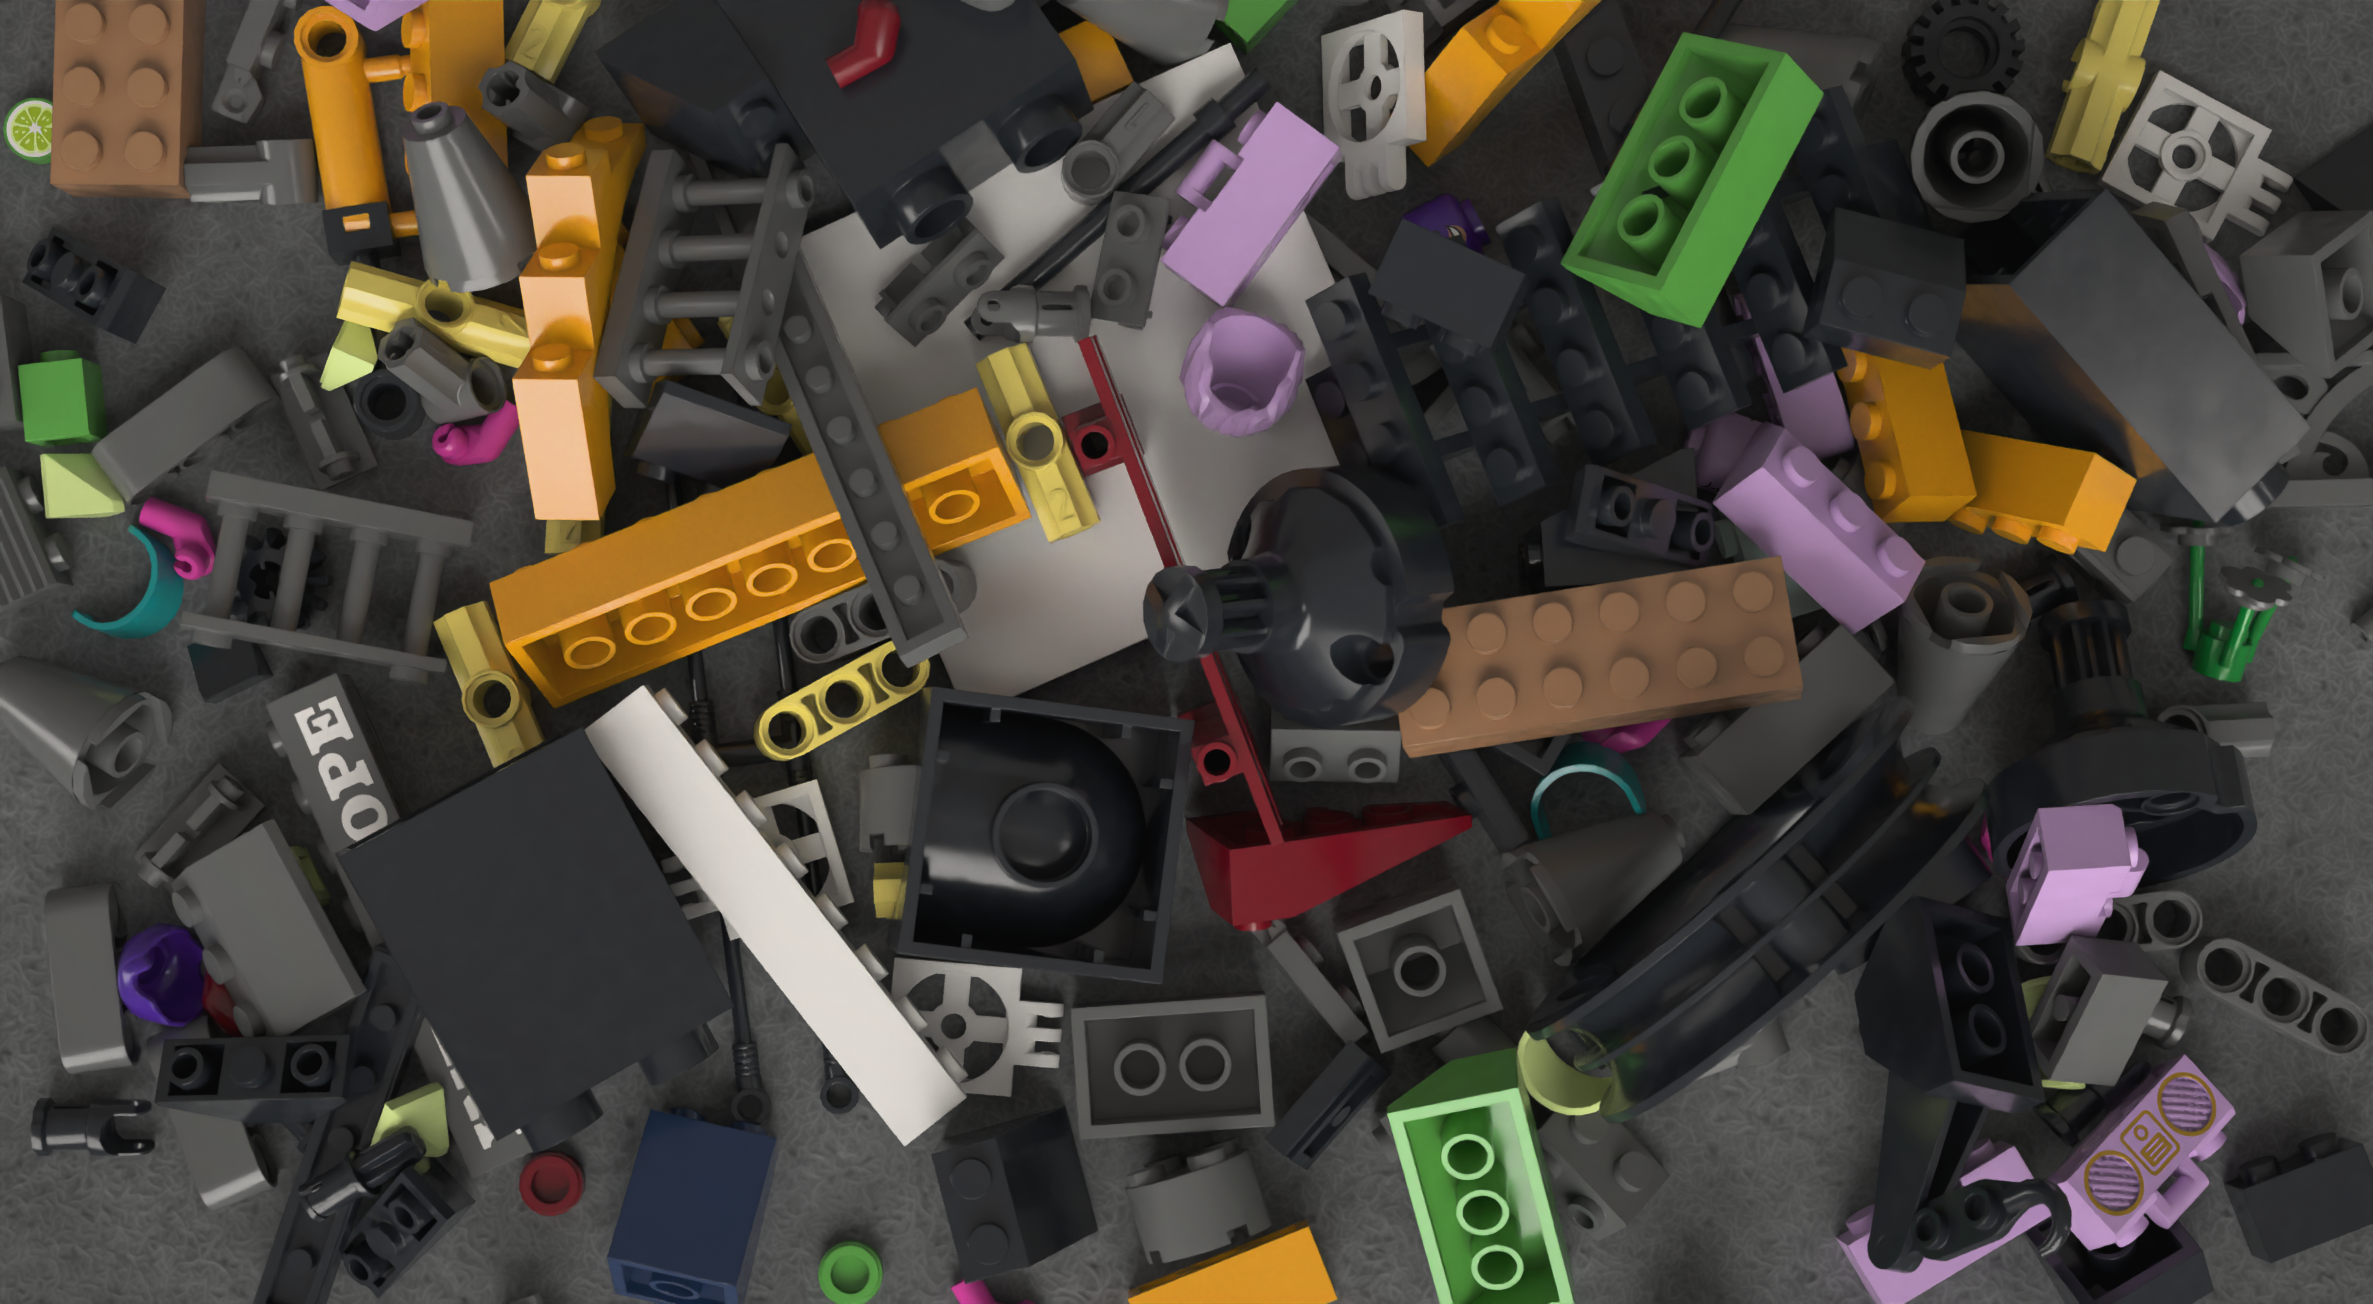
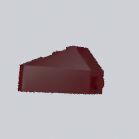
(1320, 857)

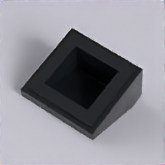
(228, 671)

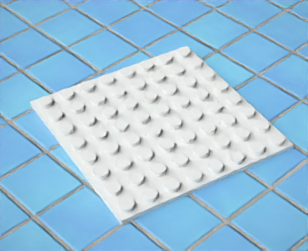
(1080, 599)

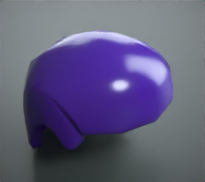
(162, 975)

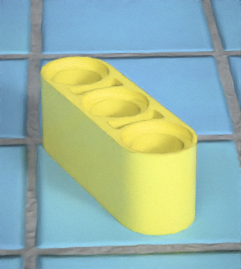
(815, 719)

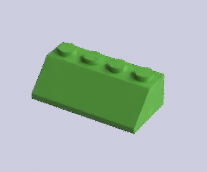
(1717, 145)
(1482, 1185)

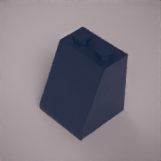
(692, 1210)

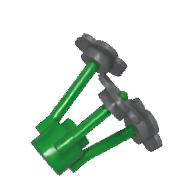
(2226, 645)

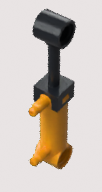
(353, 180)

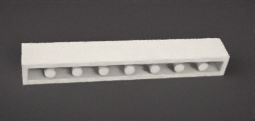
(776, 913)

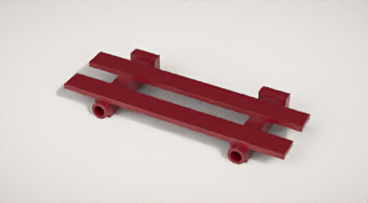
(1221, 735)

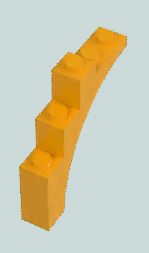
(1486, 64)
(566, 292)

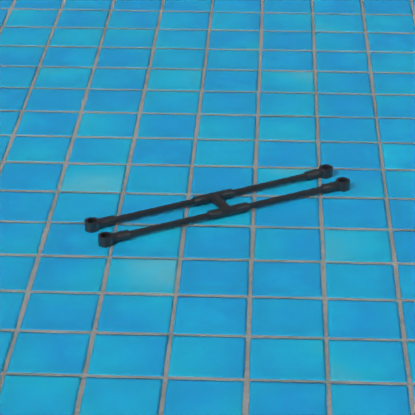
(798, 772)

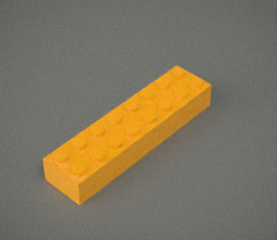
(742, 556)

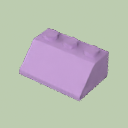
(1818, 528)

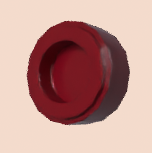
(552, 1183)

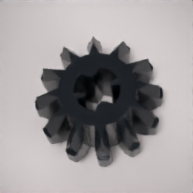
(256, 595)

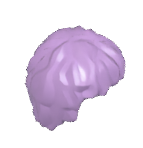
(1242, 372)

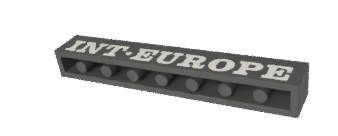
(352, 794)

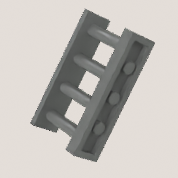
(660, 248)
(304, 516)

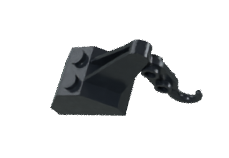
(1956, 1035)

